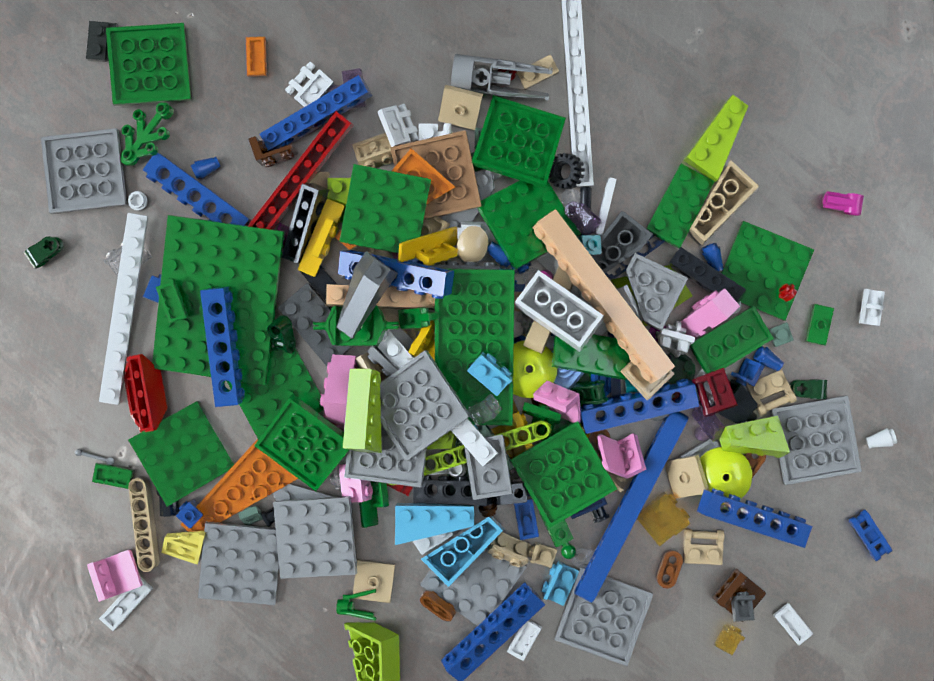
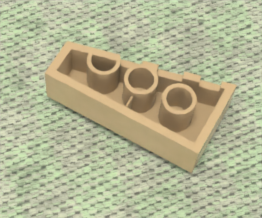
(726, 198)

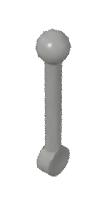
(109, 461)

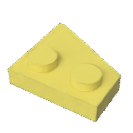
(184, 545)

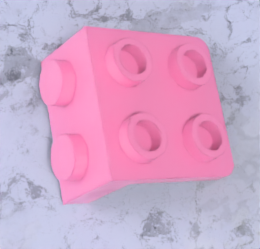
(560, 400)
(622, 456)

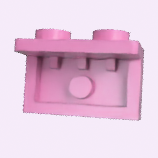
(358, 489)

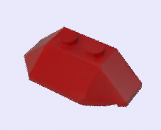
(144, 392)

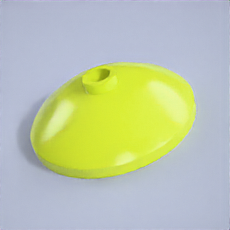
(527, 383)
(719, 462)

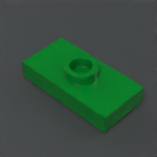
(172, 301)
(819, 324)
(541, 412)
(112, 475)

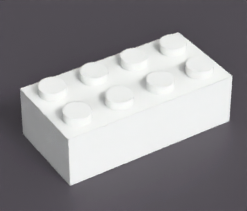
(559, 311)

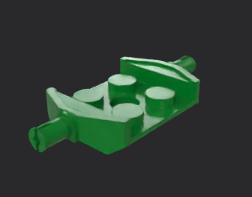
(370, 334)

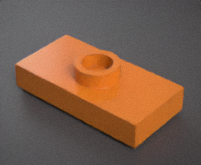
(256, 56)

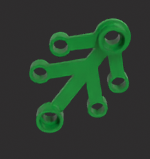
(132, 152)

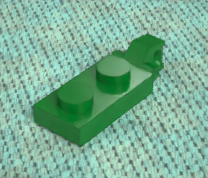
(416, 317)

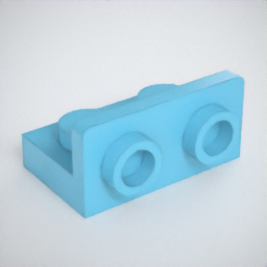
(490, 373)
(560, 583)

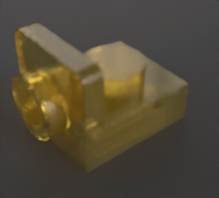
(729, 639)

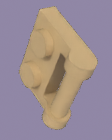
(769, 386)
(703, 553)

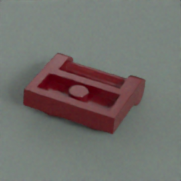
(720, 389)

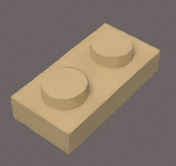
(530, 79)

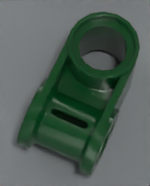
(41, 253)
(280, 334)
(810, 388)
(591, 392)

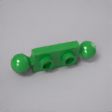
(560, 536)

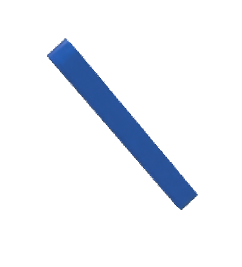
(630, 506)

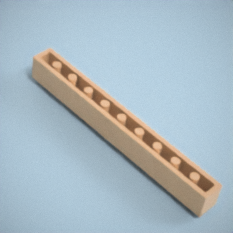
(603, 296)
(391, 298)

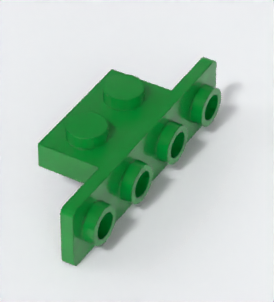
(368, 508)

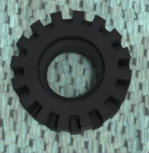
(575, 174)

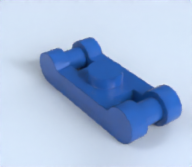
(870, 535)

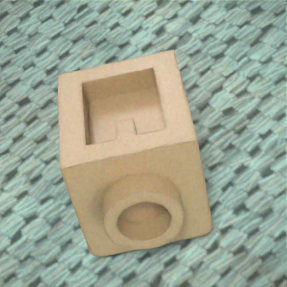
(542, 554)

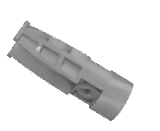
(465, 73)

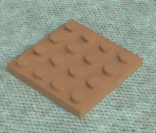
(453, 160)

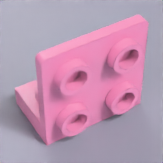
(115, 575)

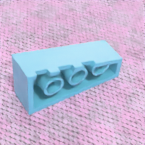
(425, 520)
(459, 553)

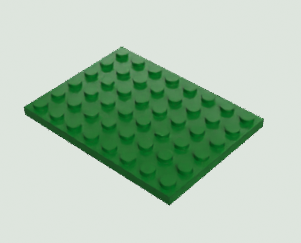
(213, 256)

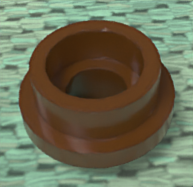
(489, 510)

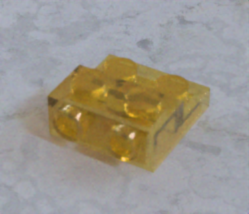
(663, 518)

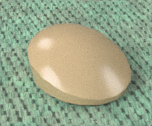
(472, 244)

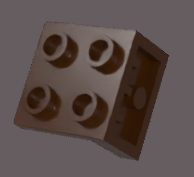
(268, 158)
(734, 584)

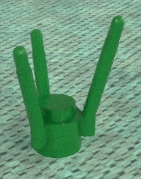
(346, 606)

